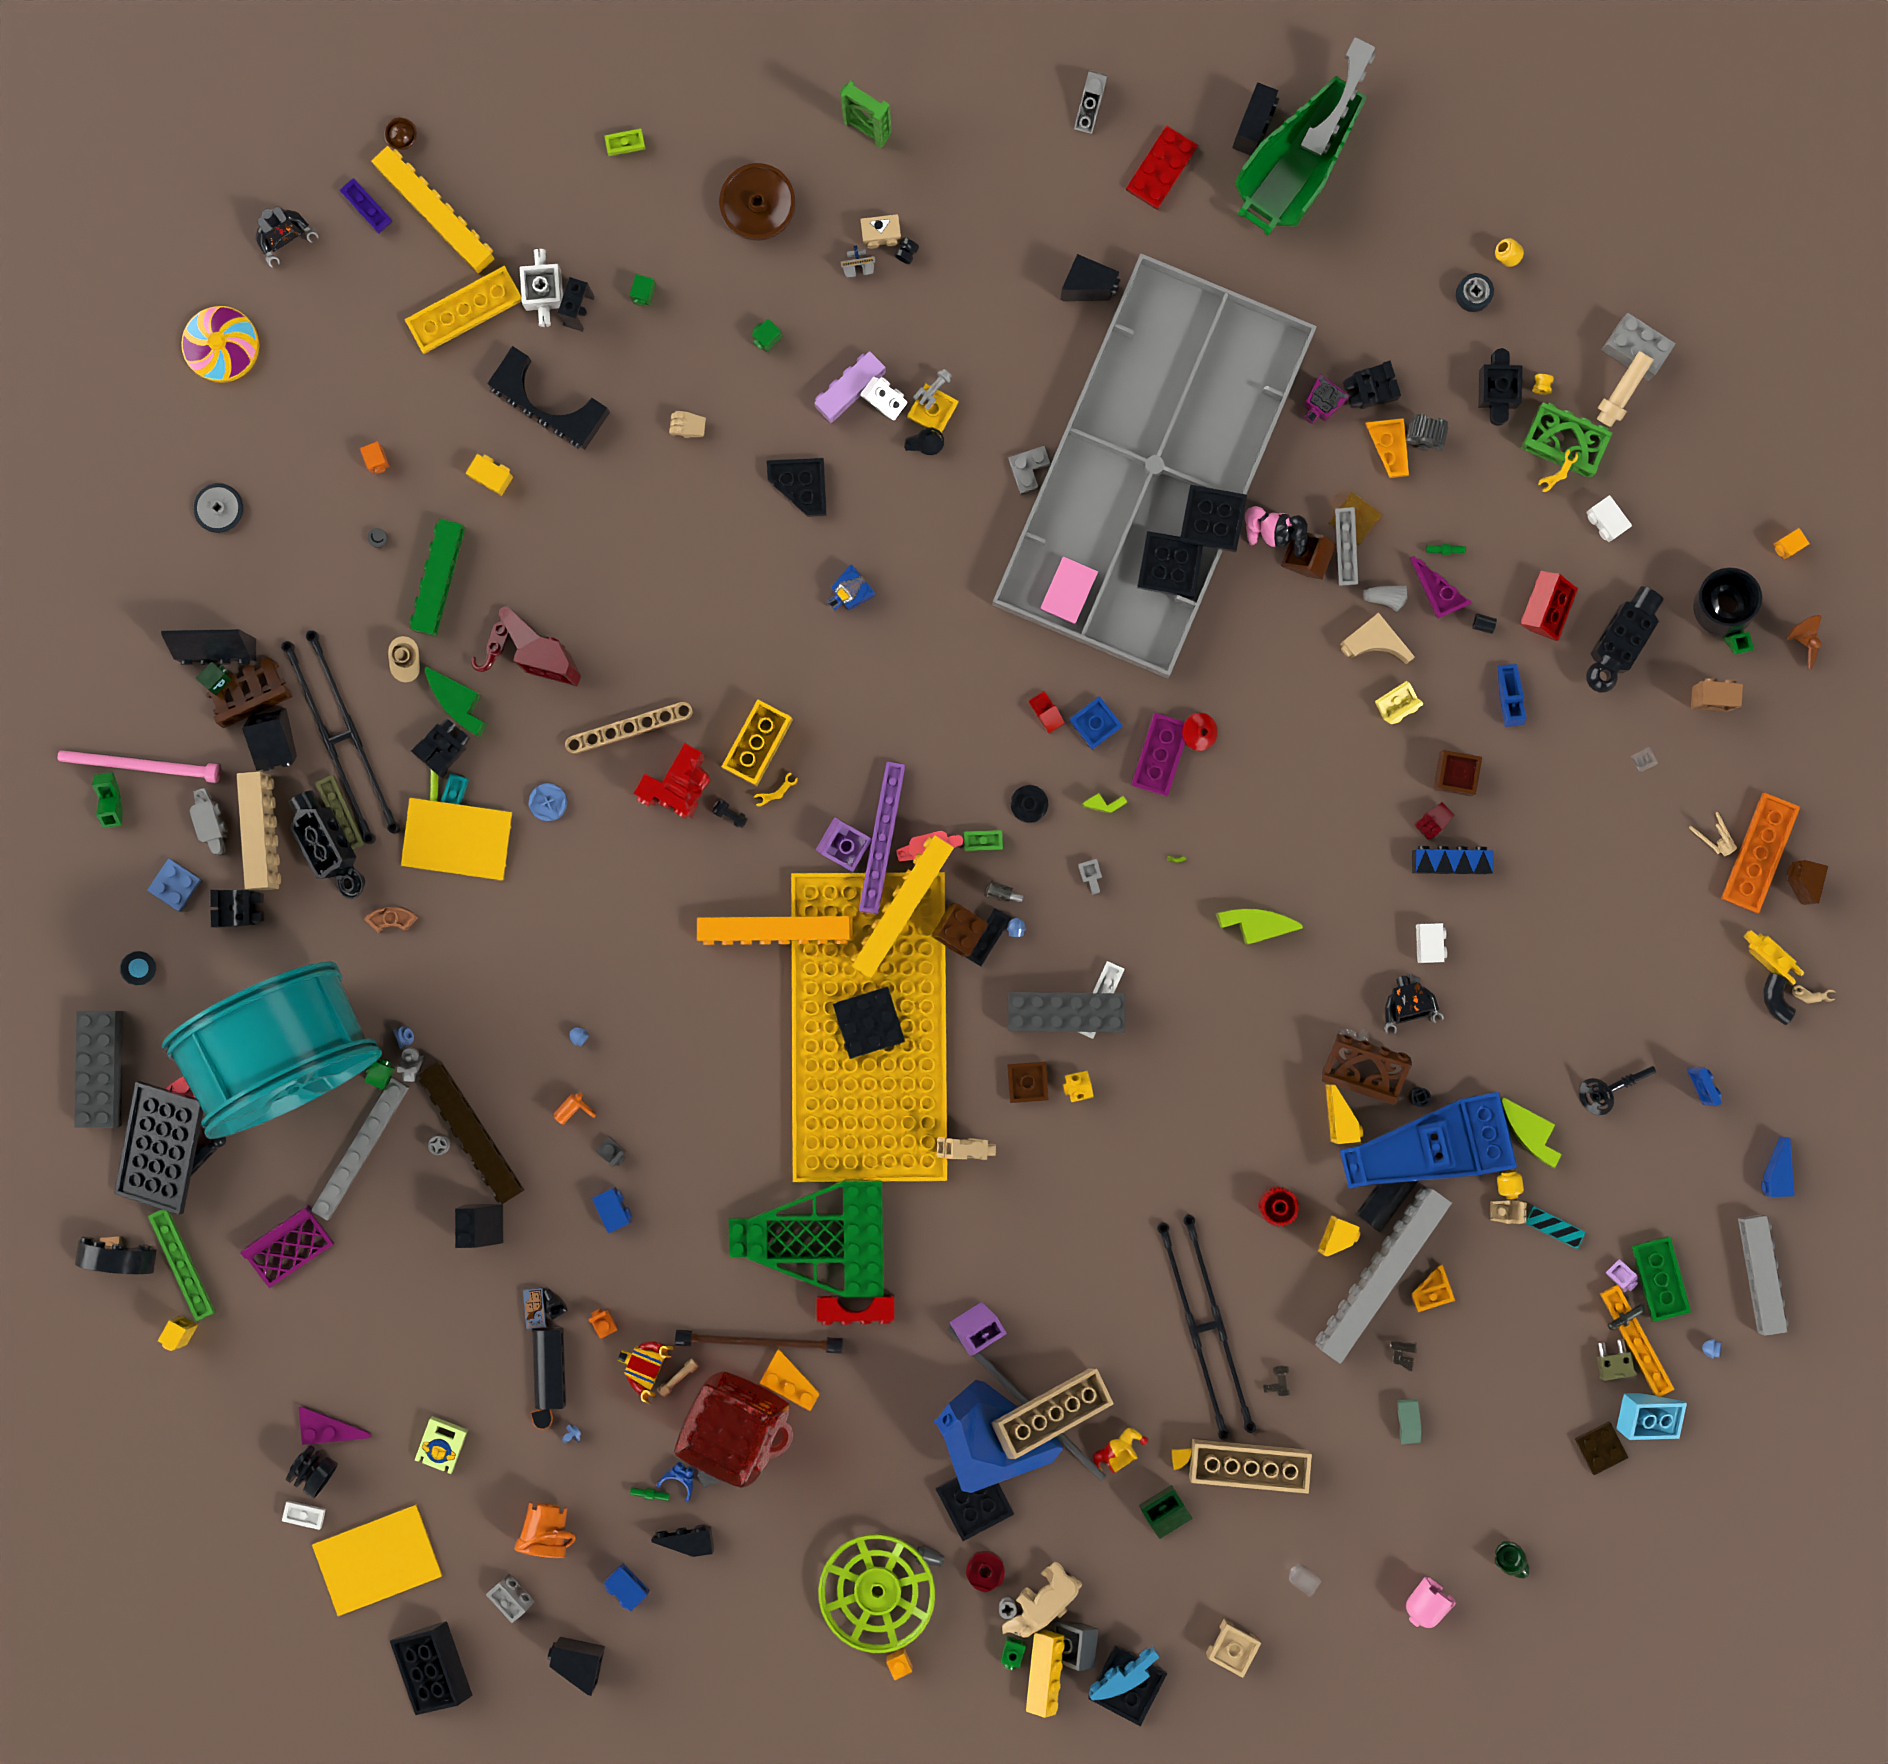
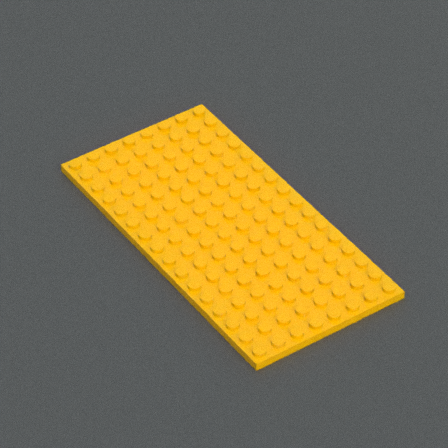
(886, 1107)

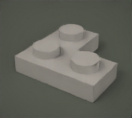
(1024, 465)

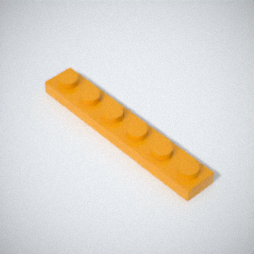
(1638, 1343)

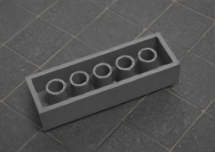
(1066, 1012)
(98, 1069)

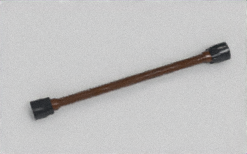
(831, 1345)

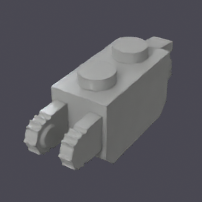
(208, 821)

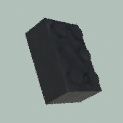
(1256, 119)

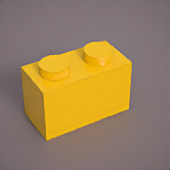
(489, 474)
(177, 1333)

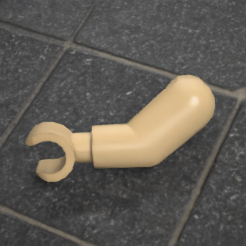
(1808, 997)

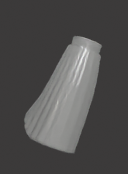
(1389, 596)

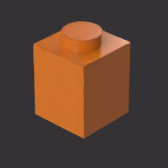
(375, 457)

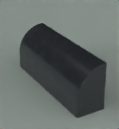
(1384, 1202)
(549, 1368)

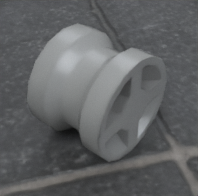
(436, 1143)

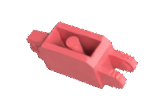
(916, 845)

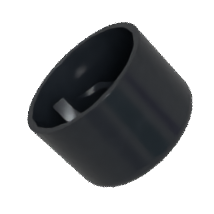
(1735, 584)

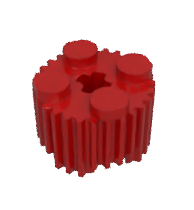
(1277, 1195)

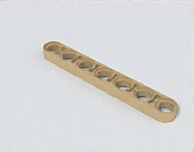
(619, 728)

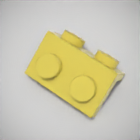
(1398, 703)

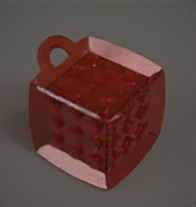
(733, 1429)

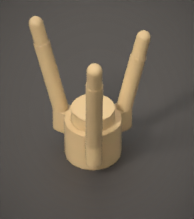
(1725, 844)

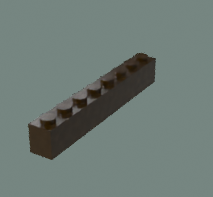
(470, 1132)

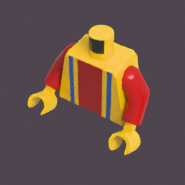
(644, 1366)

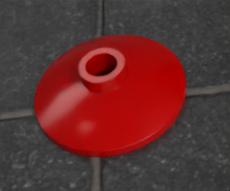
(1192, 731)

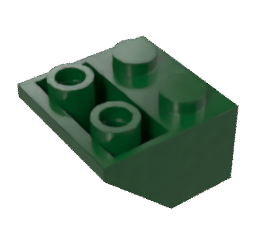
(1165, 1512)

